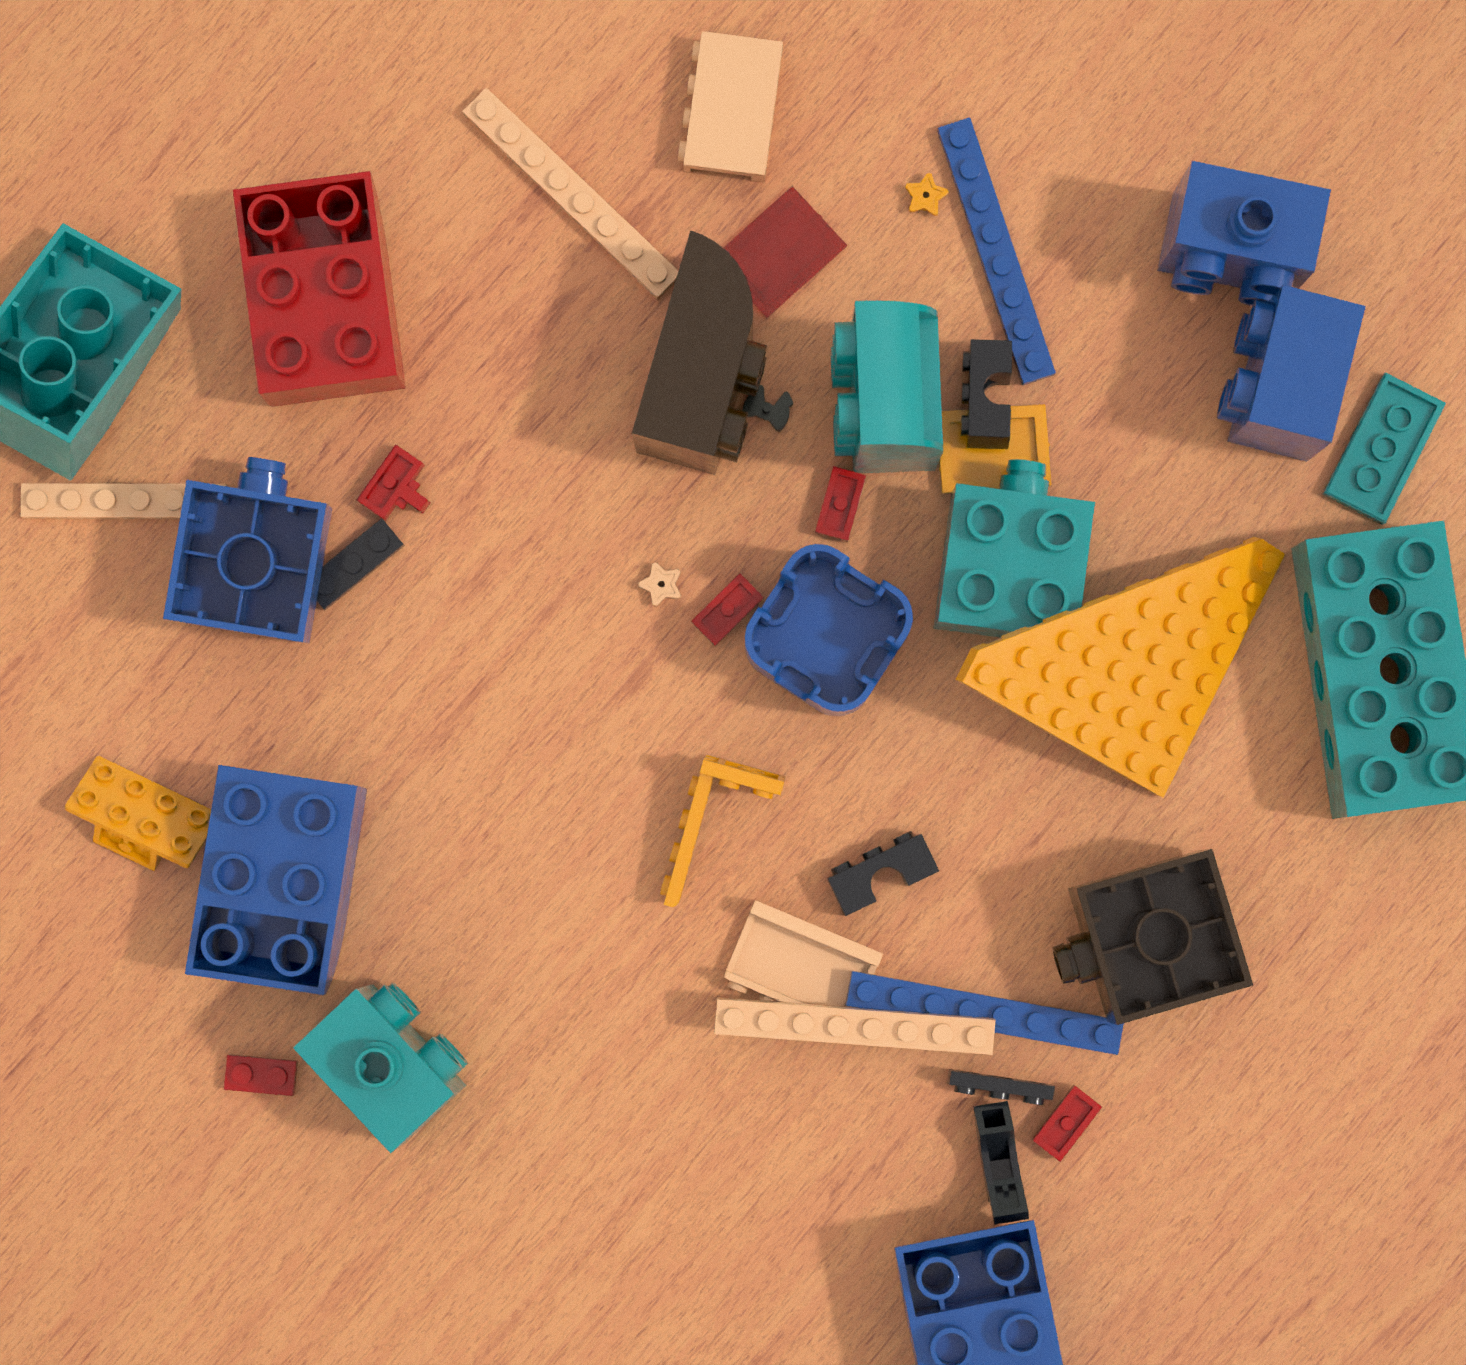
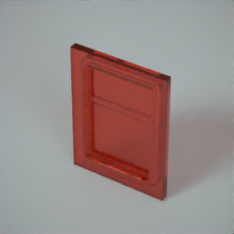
(783, 250)

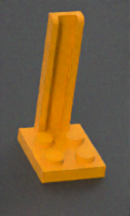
(731, 776)

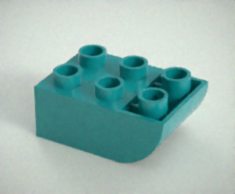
(895, 387)

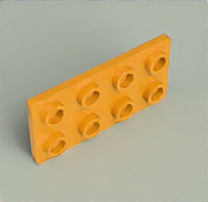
(139, 816)

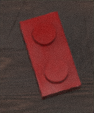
(840, 504)
(727, 609)
(260, 1075)
(1067, 1123)

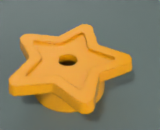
(928, 204)

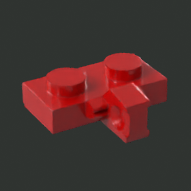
(394, 485)

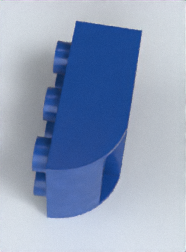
(275, 880)
(979, 1299)

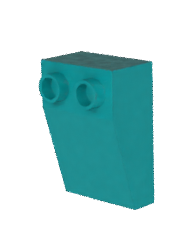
(76, 347)

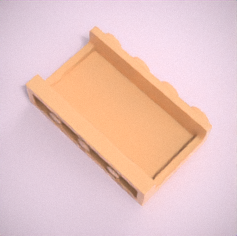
(731, 105)
(795, 960)

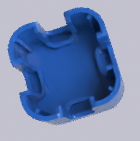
(827, 630)

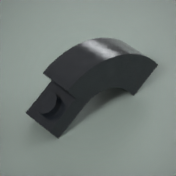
(1000, 1162)

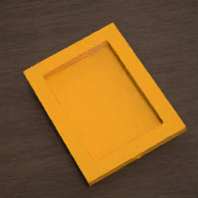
(986, 466)

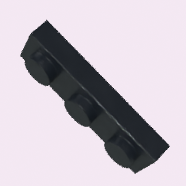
(356, 562)
(1000, 1087)

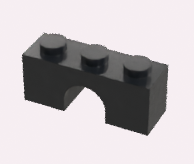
(987, 422)
(853, 883)

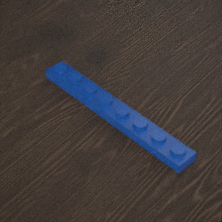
(996, 251)
(1011, 1016)

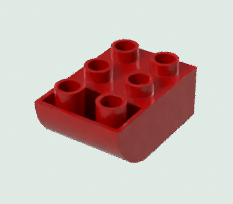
(318, 289)

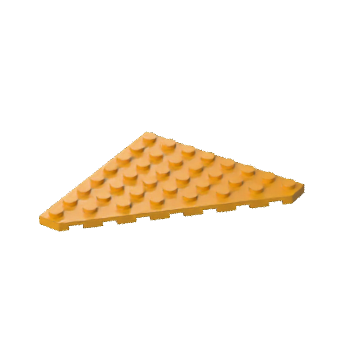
(1133, 666)

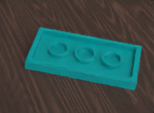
(1384, 448)

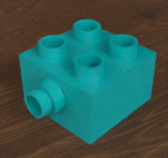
(1012, 554)
(383, 1064)

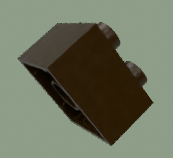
(1155, 938)

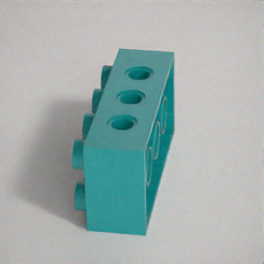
(1344, 659)

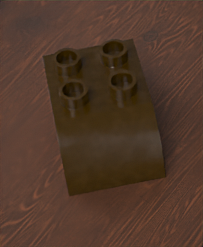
(701, 364)

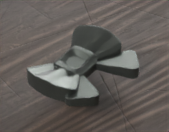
(775, 414)

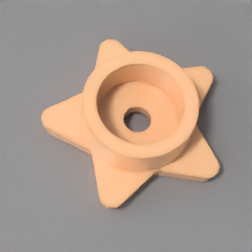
(658, 593)

